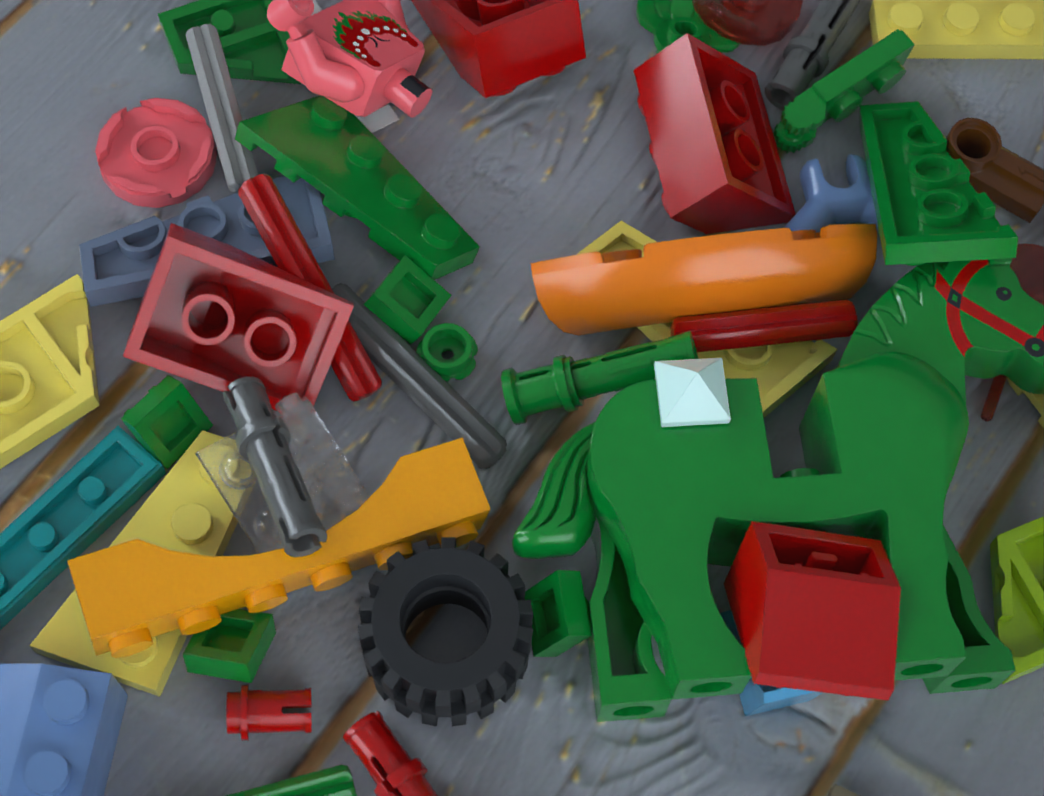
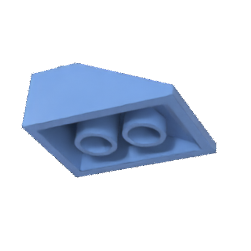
(57, 729)

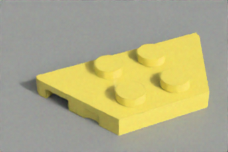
(45, 368)

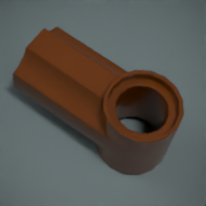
(993, 169)

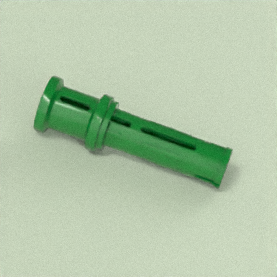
(570, 382)

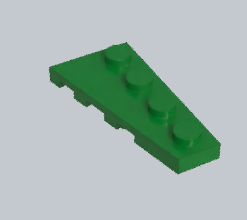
(360, 181)

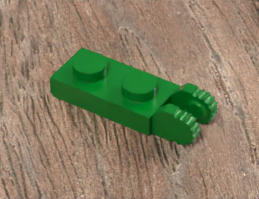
(842, 91)

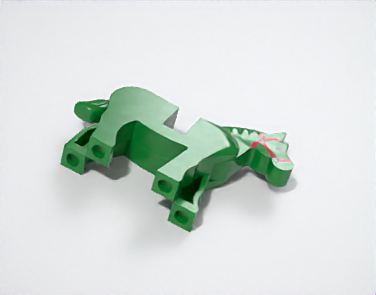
(877, 467)

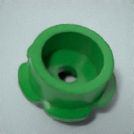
(453, 339)

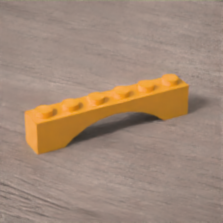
(150, 590)

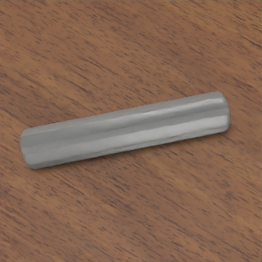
(220, 104)

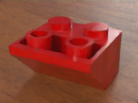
(816, 610)

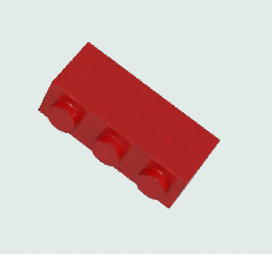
(711, 140)

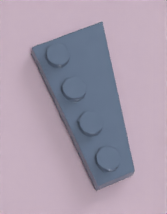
(122, 261)

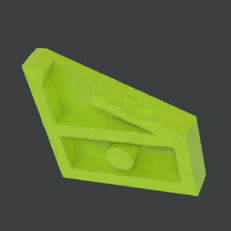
(1019, 594)

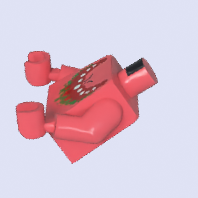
(353, 53)

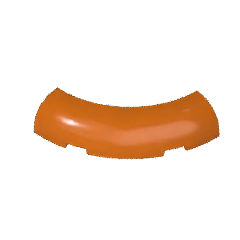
(704, 276)

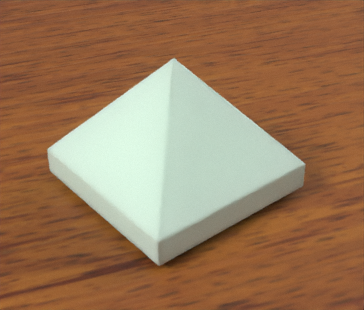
(692, 392)

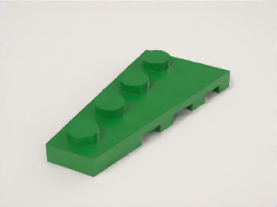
(923, 194)

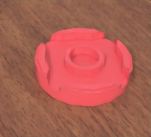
(156, 153)

